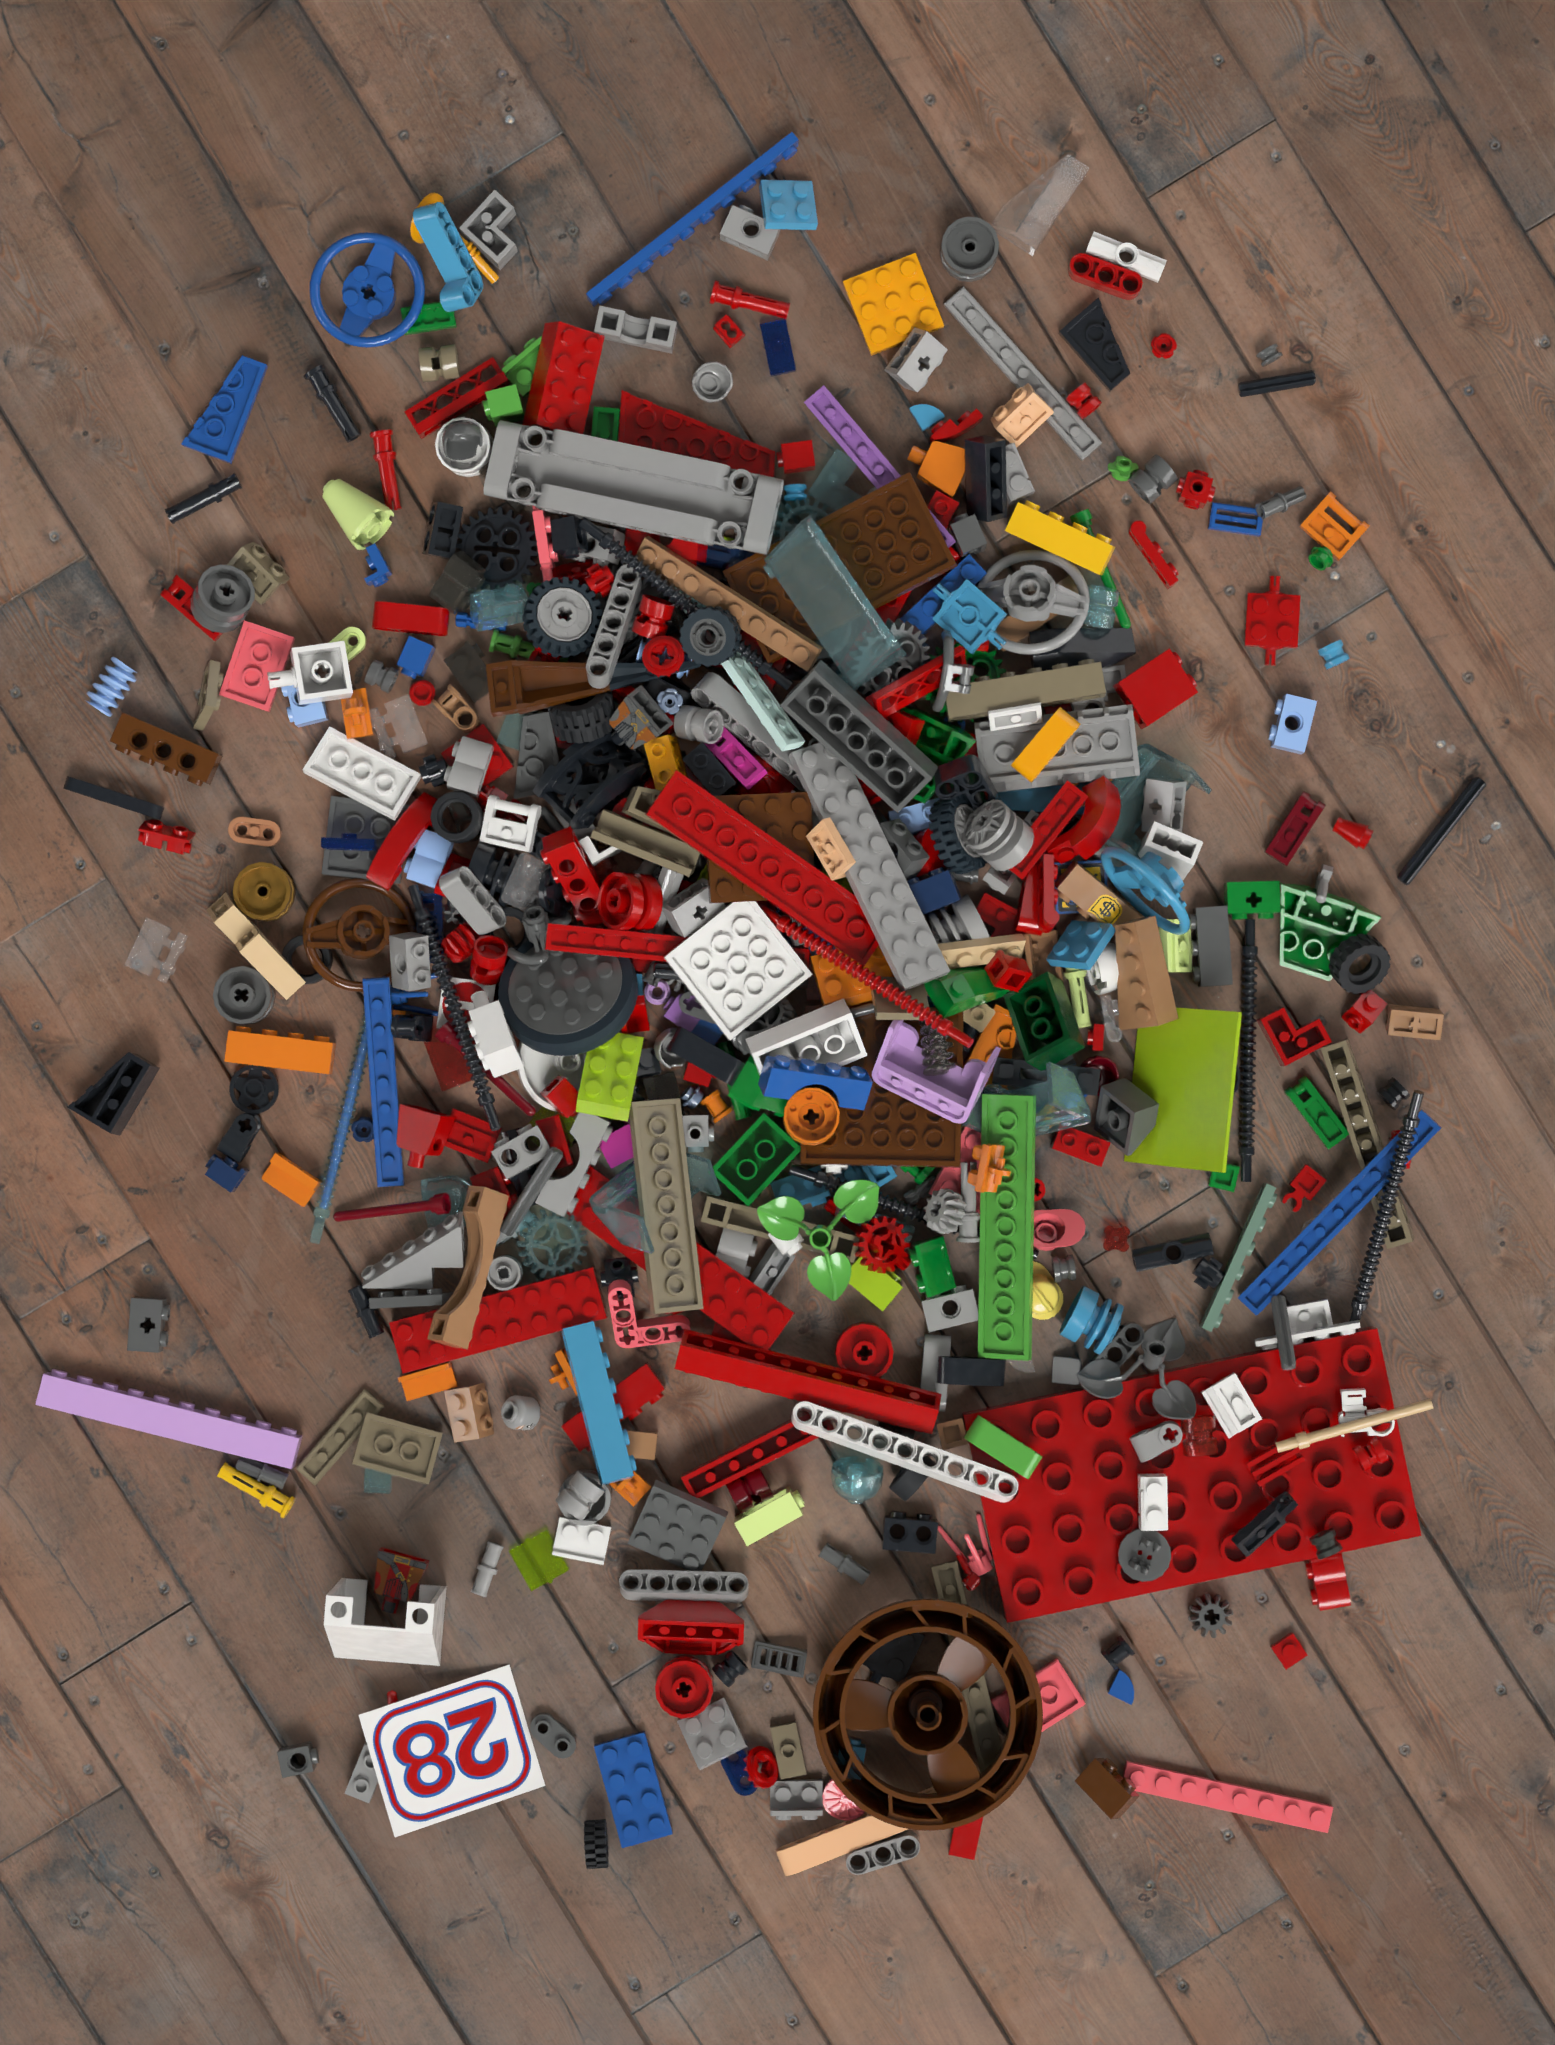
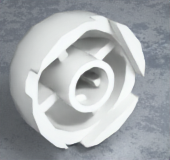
(1105, 971)

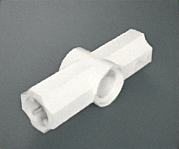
(1143, 263)

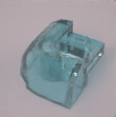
(454, 1186)

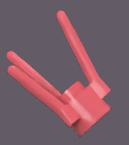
(978, 1561)

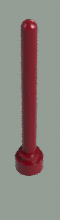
(447, 1035)
(438, 1204)

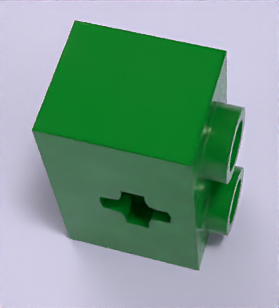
(1266, 891)

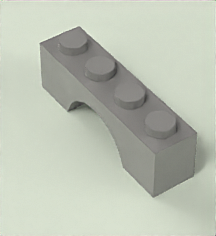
(560, 1192)

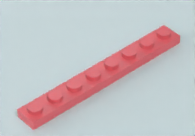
(1229, 1797)

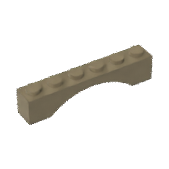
(746, 1220)

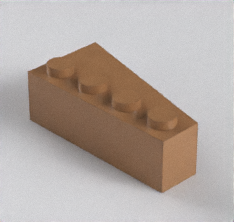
(1143, 976)

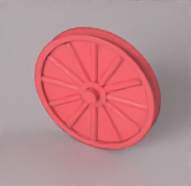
(838, 1804)

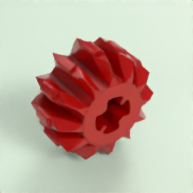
(460, 943)

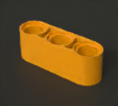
(1045, 744)

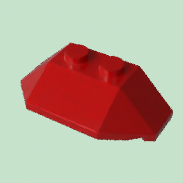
(691, 1627)

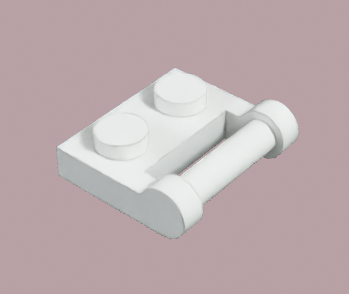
(508, 832)

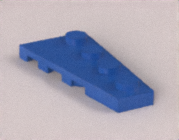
(224, 420)

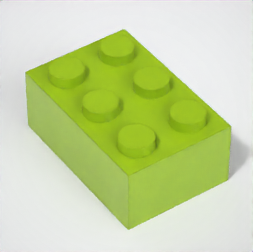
(610, 1077)

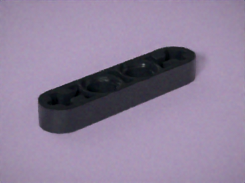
(113, 797)

